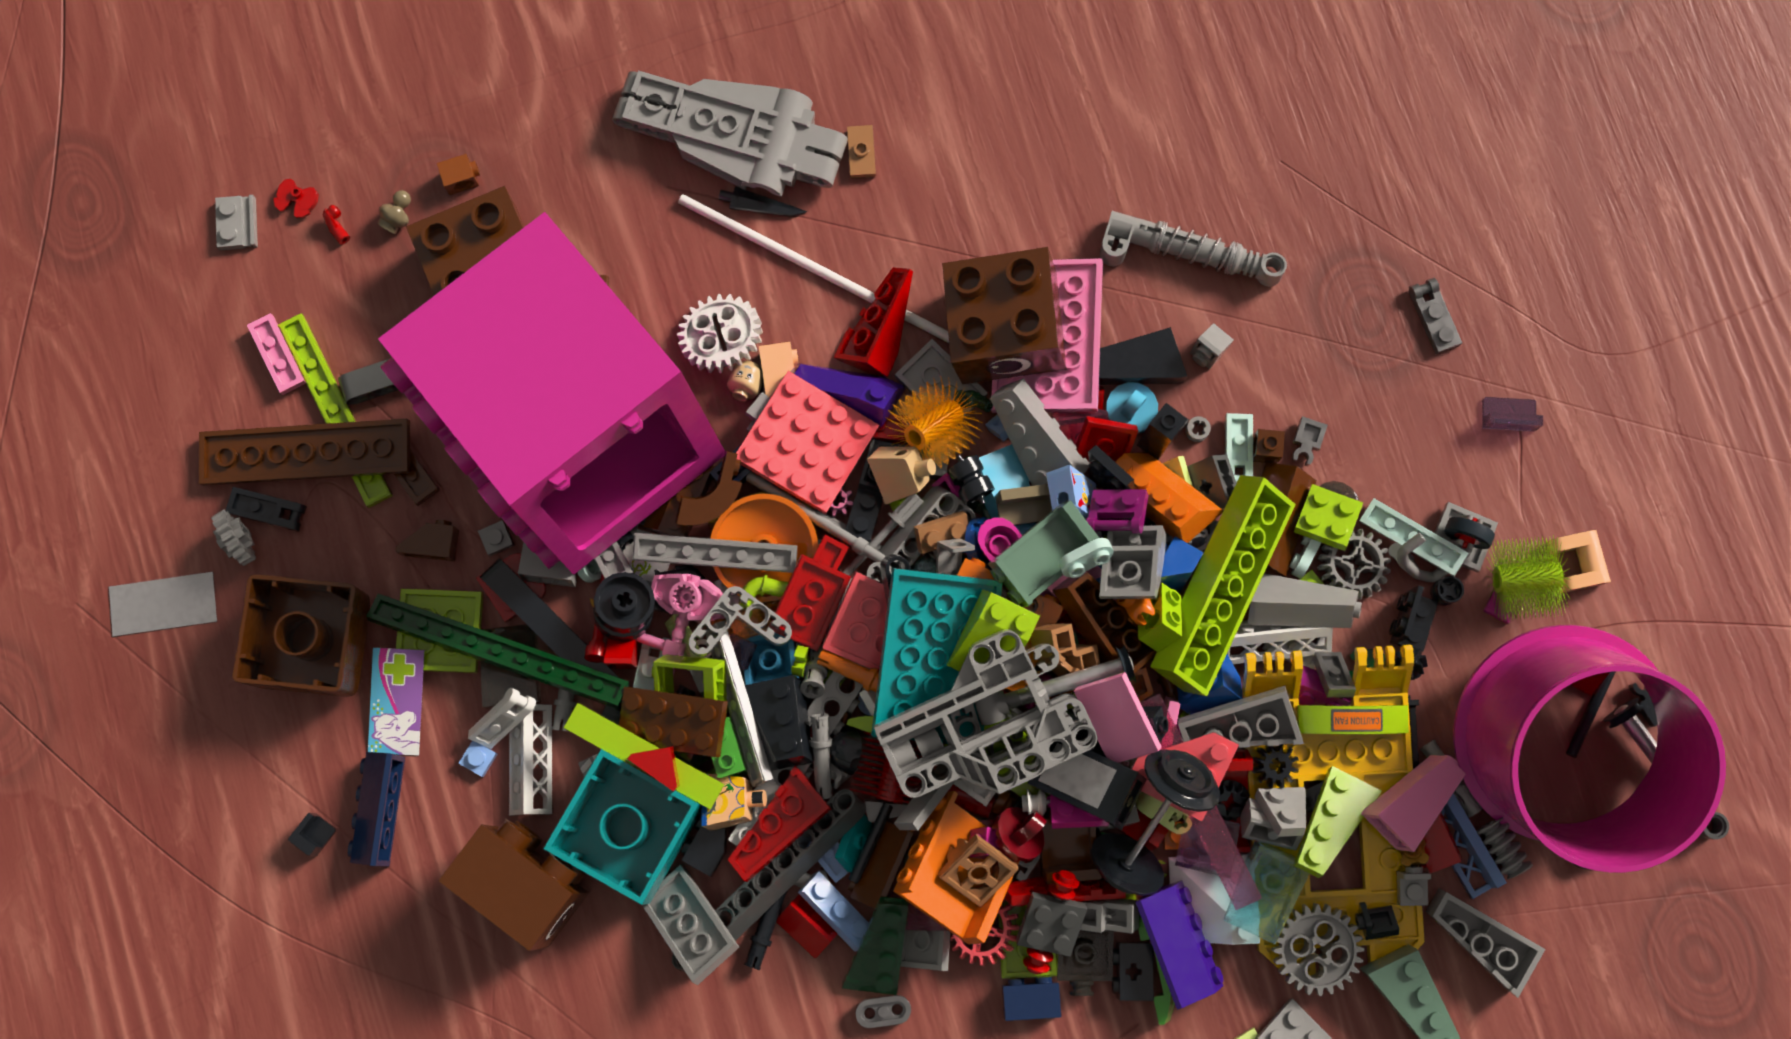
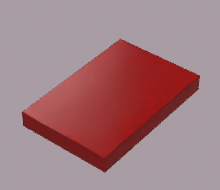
(811, 601)

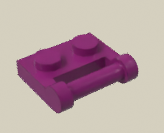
(1118, 504)

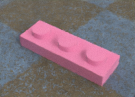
(276, 354)

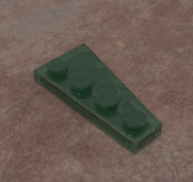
(880, 950)

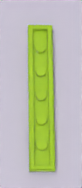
(622, 743)

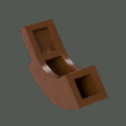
(714, 503)

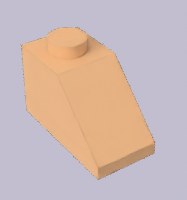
(775, 362)

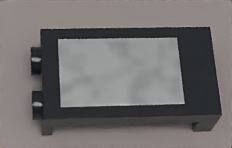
(1093, 785)

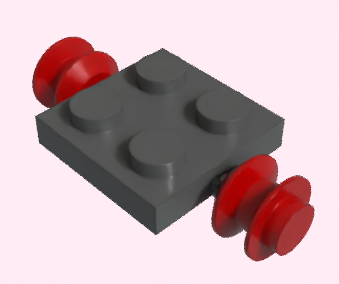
(1051, 923)

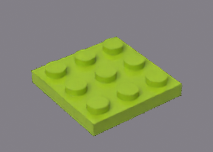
(456, 605)

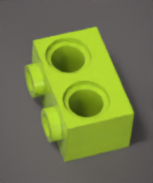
(1166, 623)

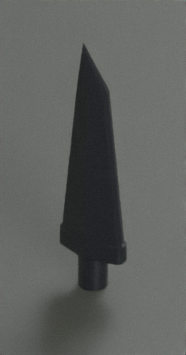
(749, 201)

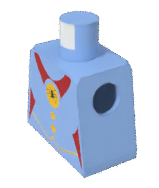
(1070, 484)

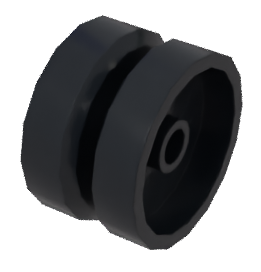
(623, 606)

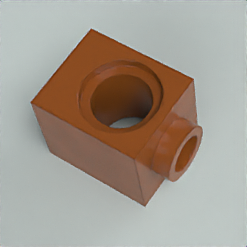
(458, 174)

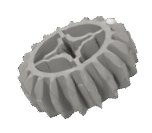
(1351, 575)

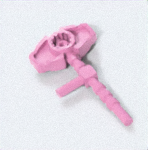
(682, 596)

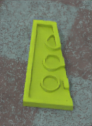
(1333, 820)

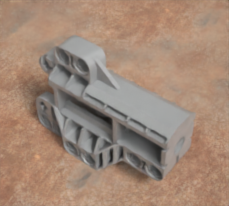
(963, 760)

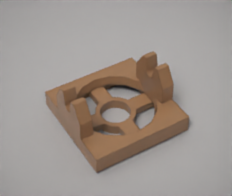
(992, 882)

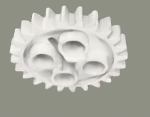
(696, 340)

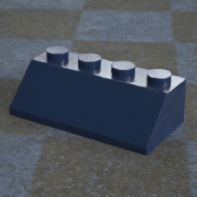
(377, 809)

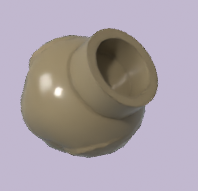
(393, 216)

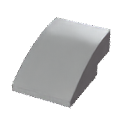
(1135, 564)

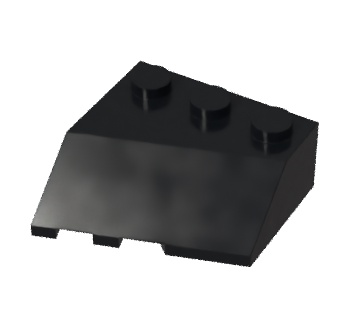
(782, 721)

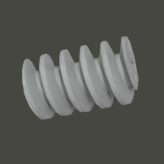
(1504, 849)

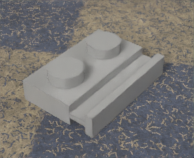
(236, 222)

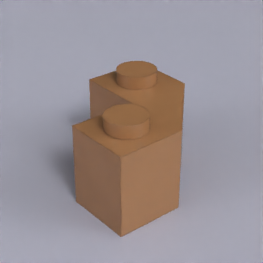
(1072, 656)

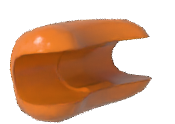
(1135, 607)

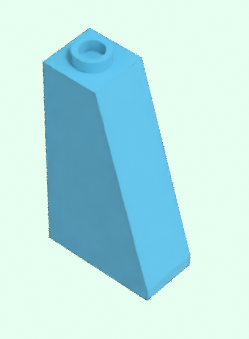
(1005, 473)

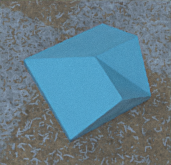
(770, 660)

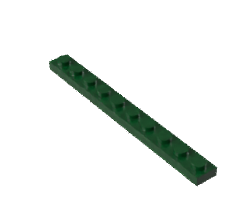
(497, 651)

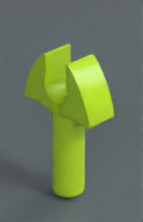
(801, 660)

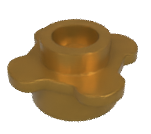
(1416, 859)

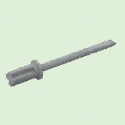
(899, 516)

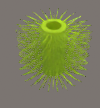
(1524, 578)

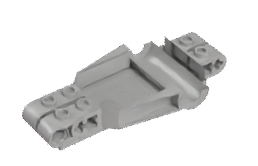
(735, 129)

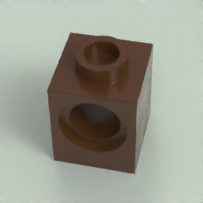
(1268, 446)

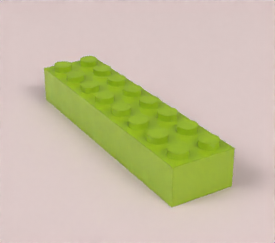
(1225, 583)

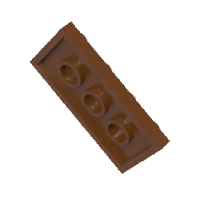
(675, 720)

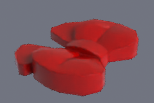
(305, 199)

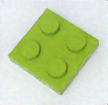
(1328, 517)

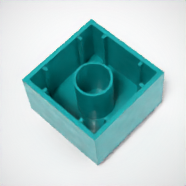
(624, 828)

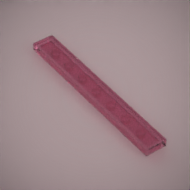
(1215, 835)

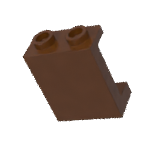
(1068, 851)

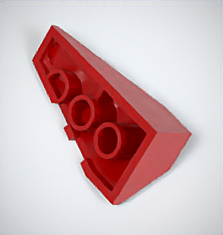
(877, 336)

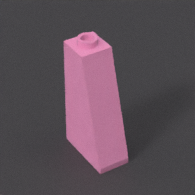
(1415, 802)

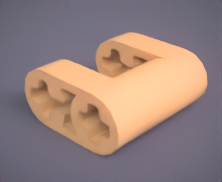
(1590, 560)

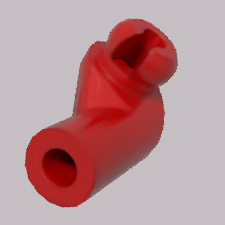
(330, 216)

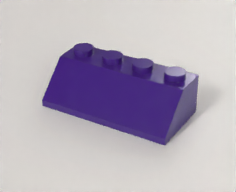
(1180, 944)

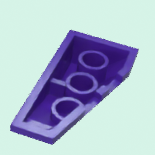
(863, 392)

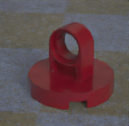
(1019, 834)

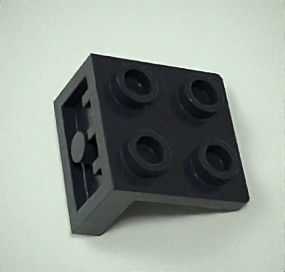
(1413, 619)

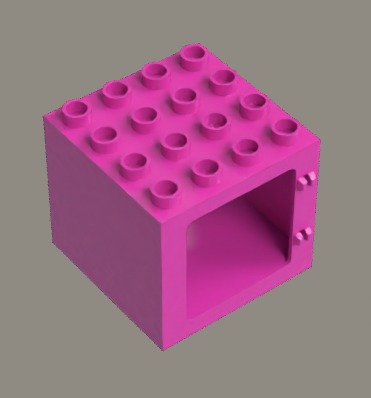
(551, 397)

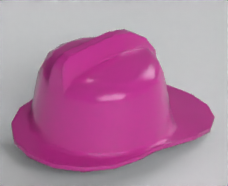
(996, 536)

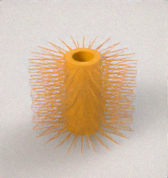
(934, 423)

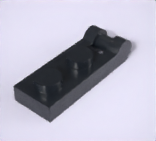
(265, 509)

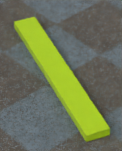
(327, 395)

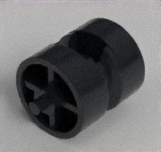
(972, 482)

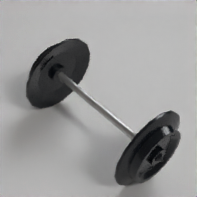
(1182, 781)

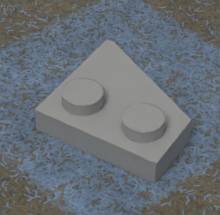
(1284, 809)

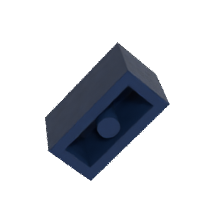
(1031, 1000)

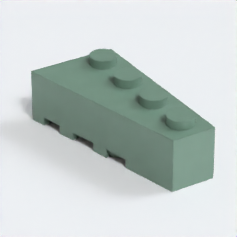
(1411, 993)

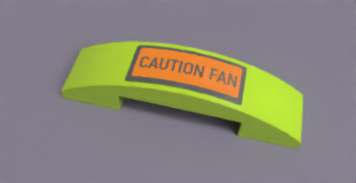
(1352, 719)

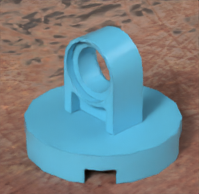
(1132, 405)

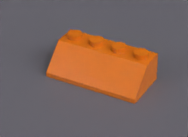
(1170, 499)

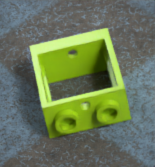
(713, 674)

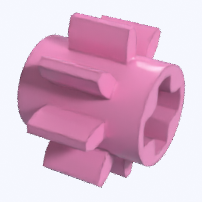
(842, 506)

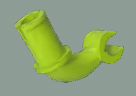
(762, 586)

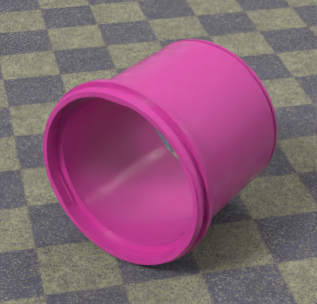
(1669, 803)

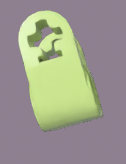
(1149, 806)

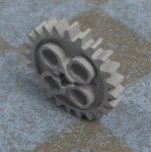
(1330, 971)

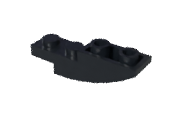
(867, 500)

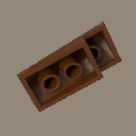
(1296, 486)

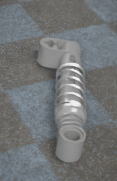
(1187, 245)

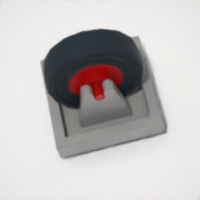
(1467, 532)

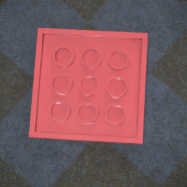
(806, 442)

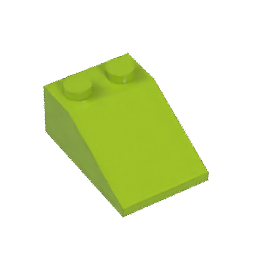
(988, 617)

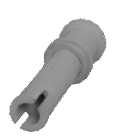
(814, 675)

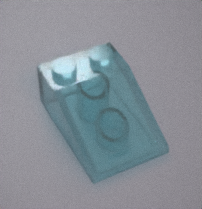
(1279, 887)

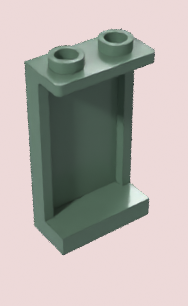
(1034, 558)

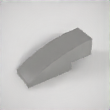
(1111, 915)

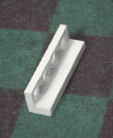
(1253, 636)
(522, 764)

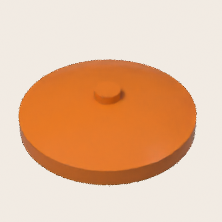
(764, 520)

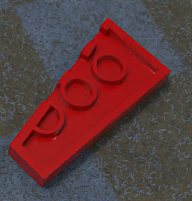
(785, 819)

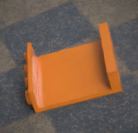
(926, 891)

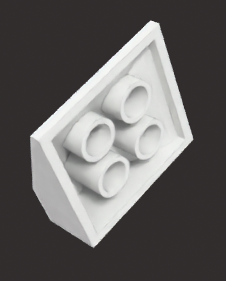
(1211, 903)

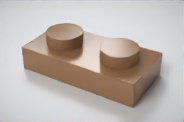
(940, 529)

